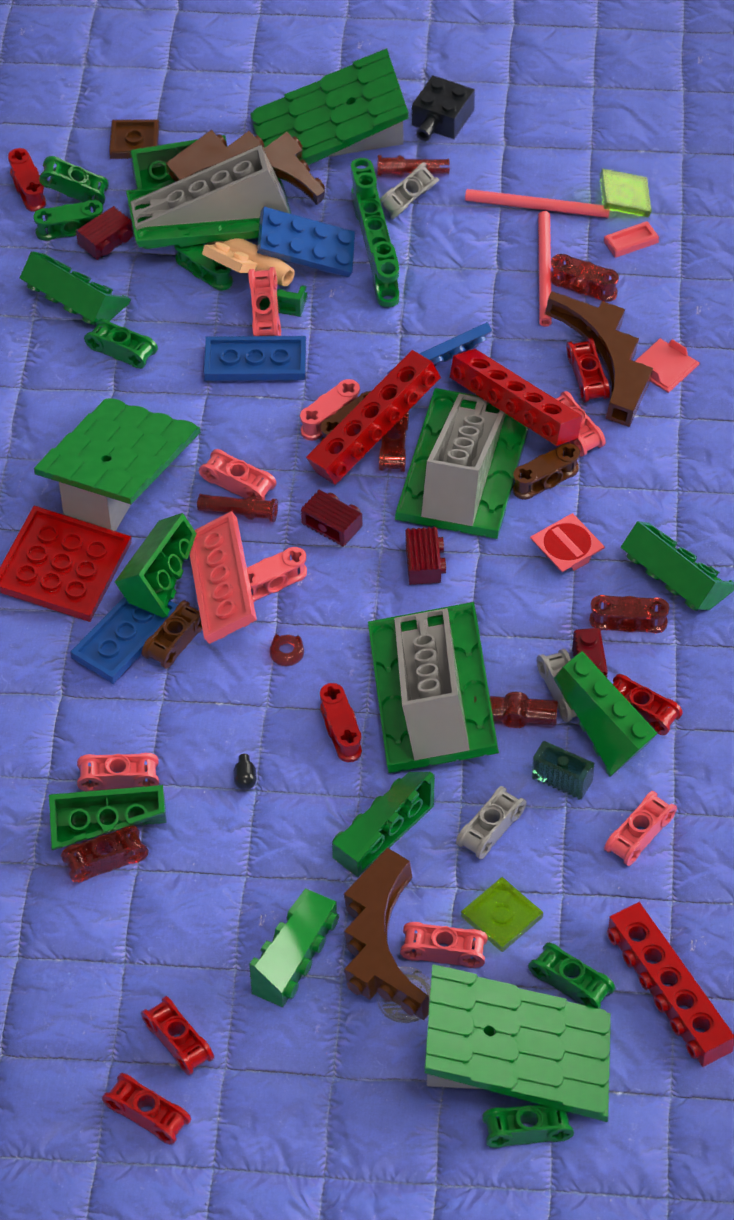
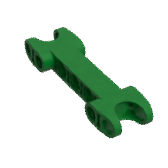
(375, 232)

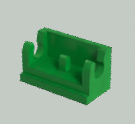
(288, 302)

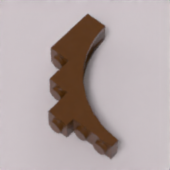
(282, 154)
(617, 350)
(371, 905)

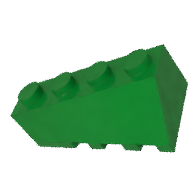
(150, 164)
(71, 289)
(157, 565)
(675, 567)
(603, 713)
(94, 813)
(384, 822)
(293, 947)

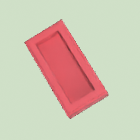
(631, 239)

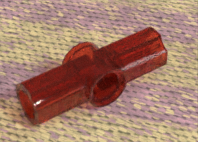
(517, 710)

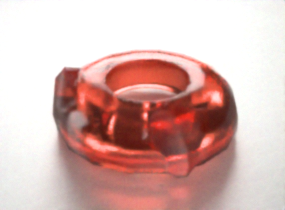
(286, 659)

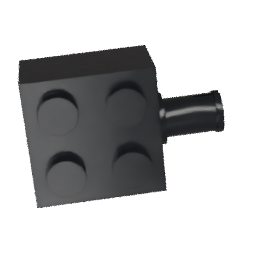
(442, 108)

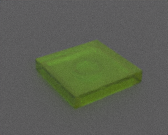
(625, 192)
(502, 914)

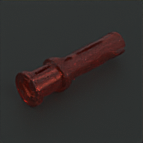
(400, 165)
(249, 507)

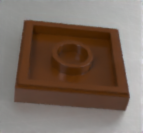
(132, 135)

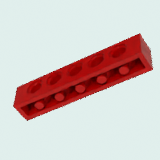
(516, 397)
(373, 417)
(636, 923)

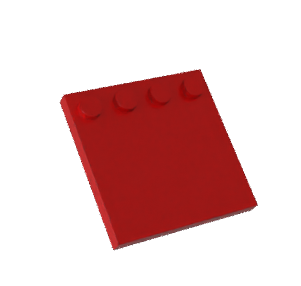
(62, 563)

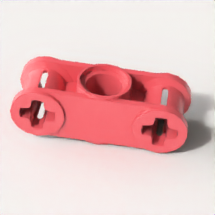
(264, 289)
(326, 406)
(589, 434)
(236, 475)
(277, 572)
(103, 771)
(628, 840)
(459, 941)

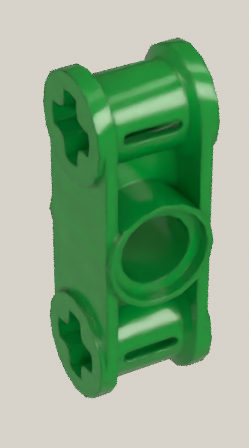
(73, 180)
(65, 219)
(203, 267)
(120, 343)
(555, 965)
(511, 1131)

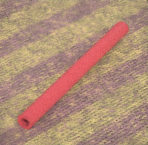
(536, 203)
(544, 254)

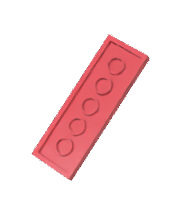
(221, 578)

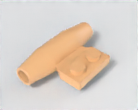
(243, 255)

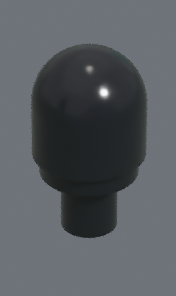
(244, 773)

